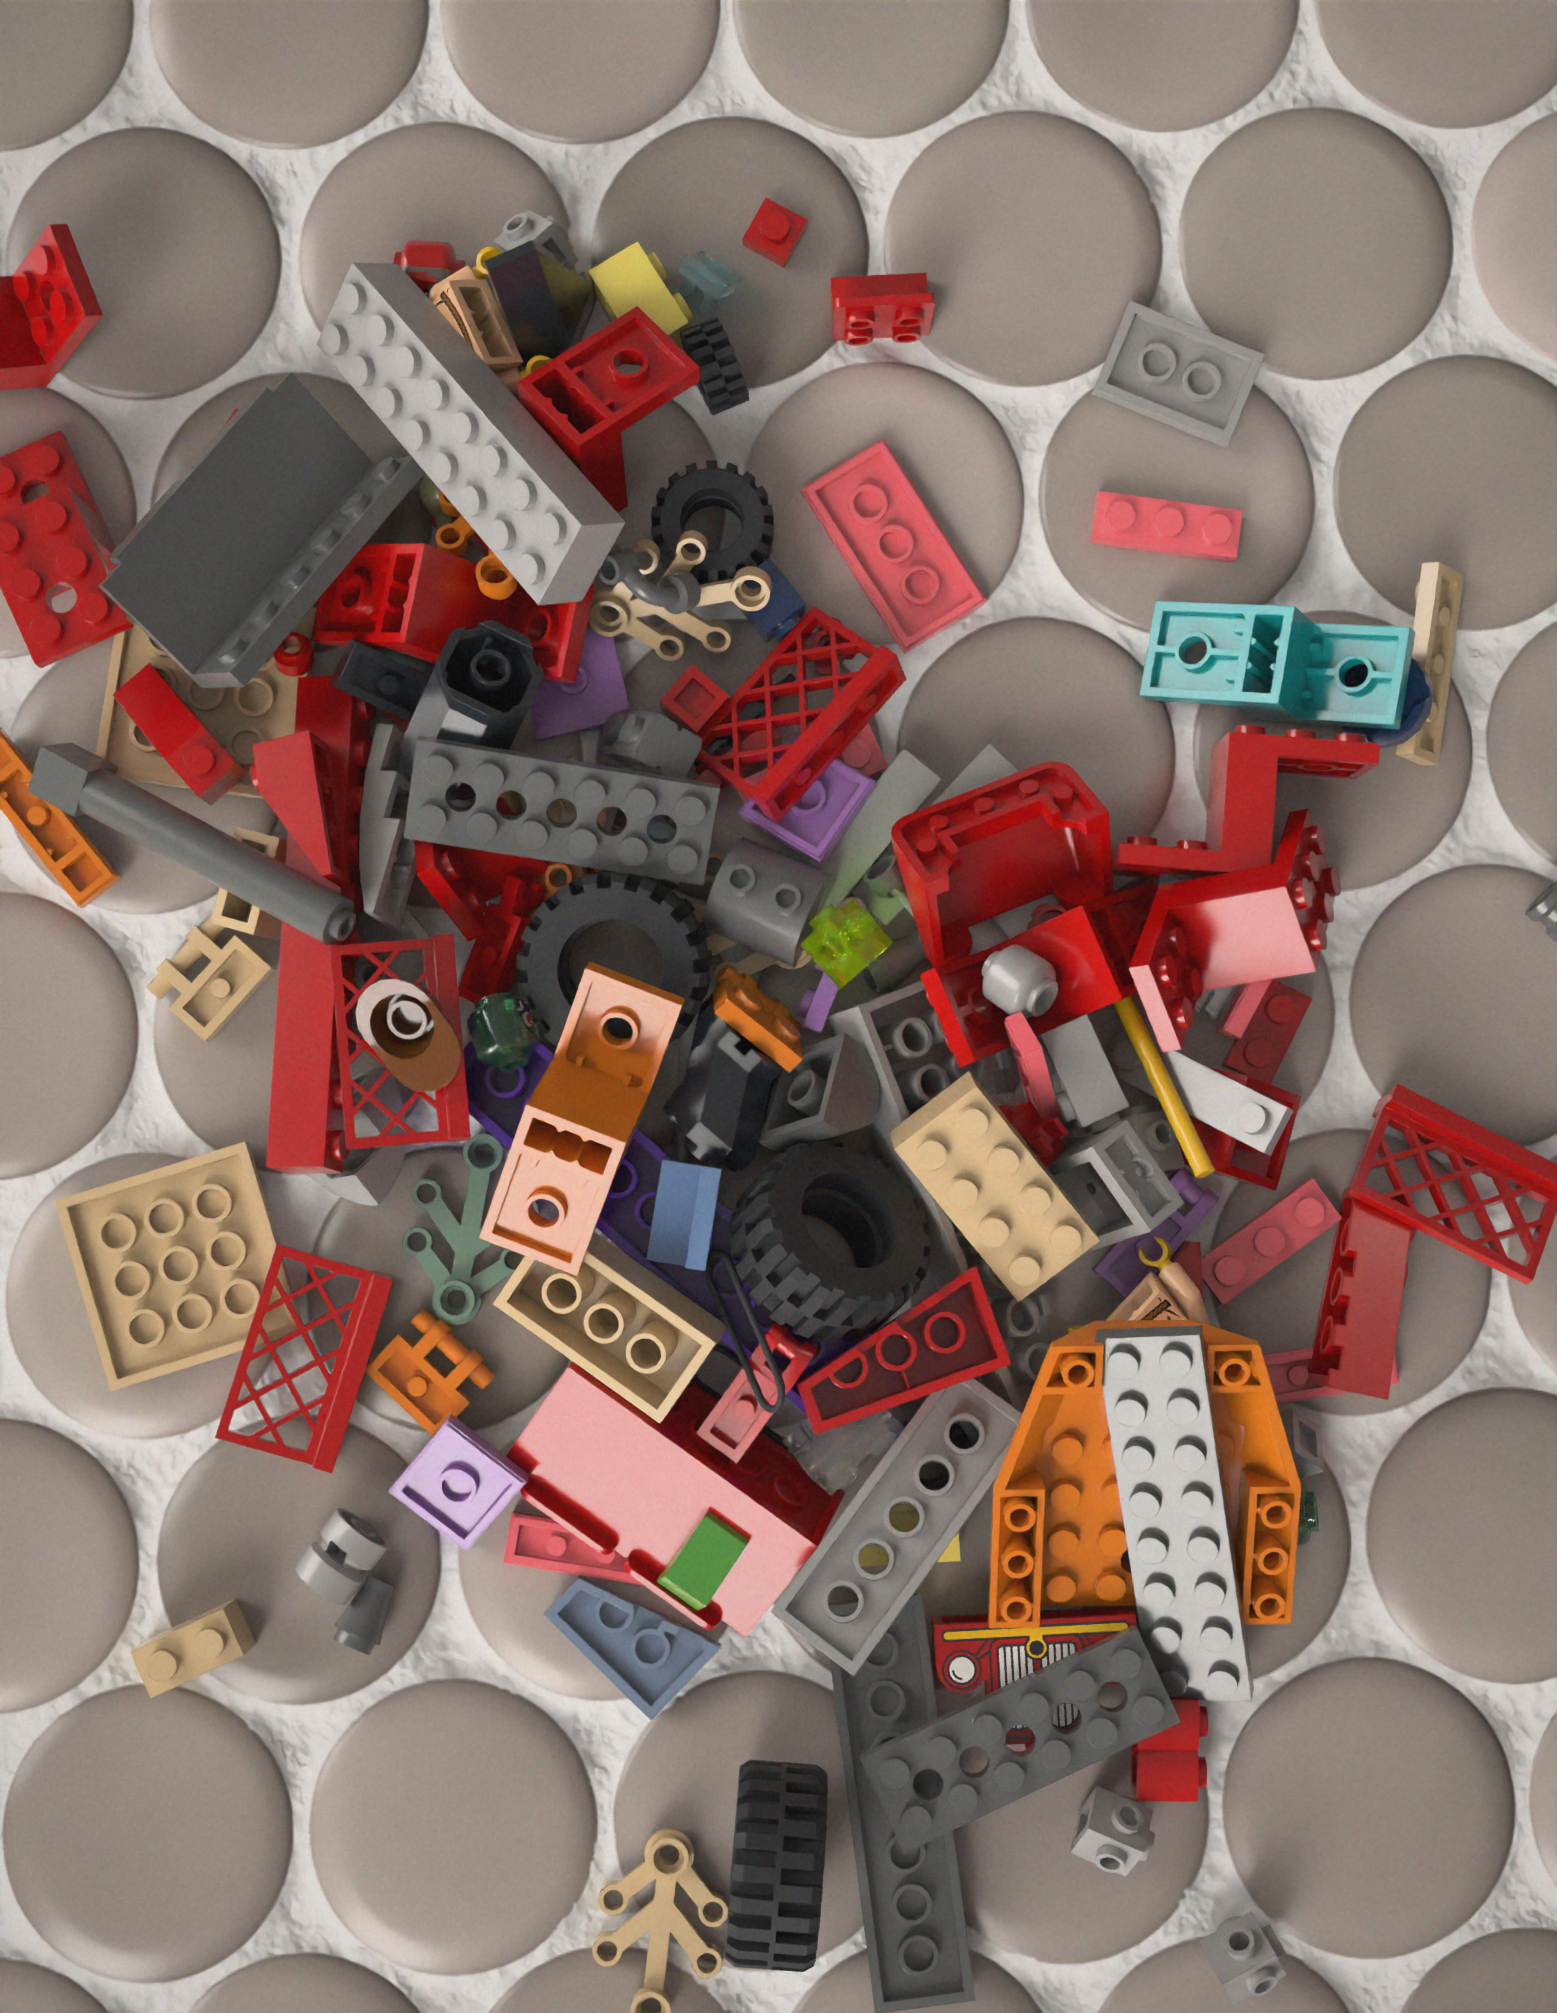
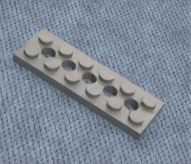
(910, 1553)

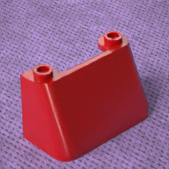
(1001, 851)

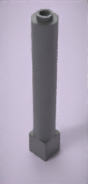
(89, 786)

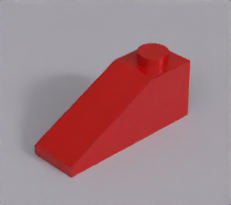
(179, 735)
(299, 787)

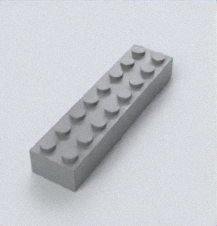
(469, 434)

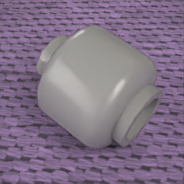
(1019, 981)

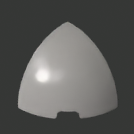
(369, 1171)

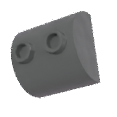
(766, 900)
(822, 1096)

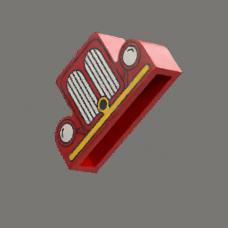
(972, 1652)

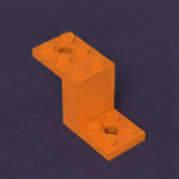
(581, 1119)

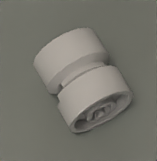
(329, 1569)

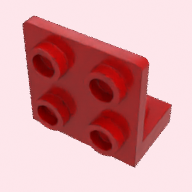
(881, 308)
(469, 878)

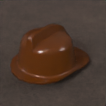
(409, 1033)

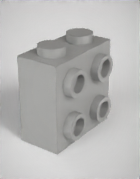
(1082, 1076)

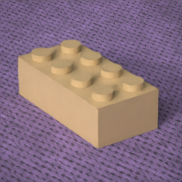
(993, 1186)
(616, 1324)

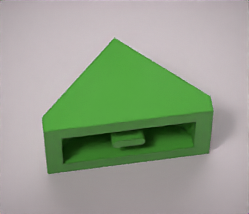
(703, 1561)

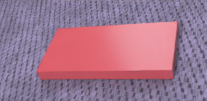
(893, 546)

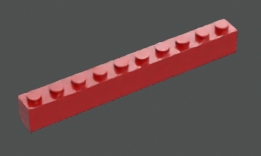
(306, 1093)

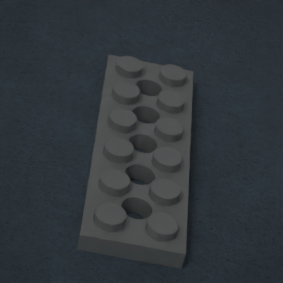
(545, 779)
(1012, 1773)

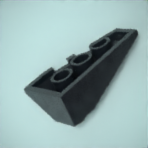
(541, 300)

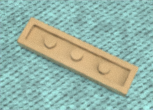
(1435, 627)

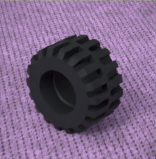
(721, 489)

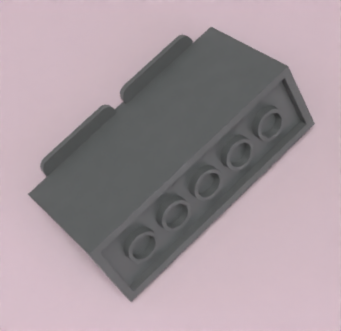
(253, 535)

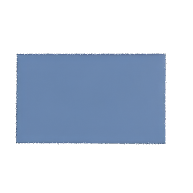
(684, 1214)

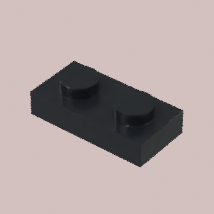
(379, 680)

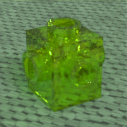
(845, 941)

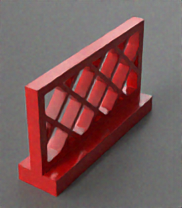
(830, 728)
(441, 981)
(1464, 1145)
(346, 1372)

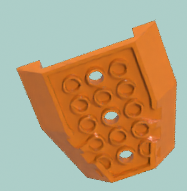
(1059, 1498)

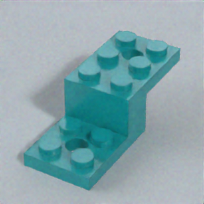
(1277, 664)

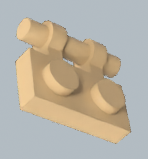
(219, 988)

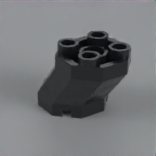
(476, 693)
(722, 1093)

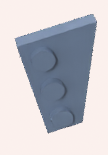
(631, 1644)

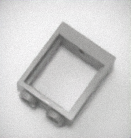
(1114, 1156)

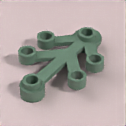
(461, 1237)

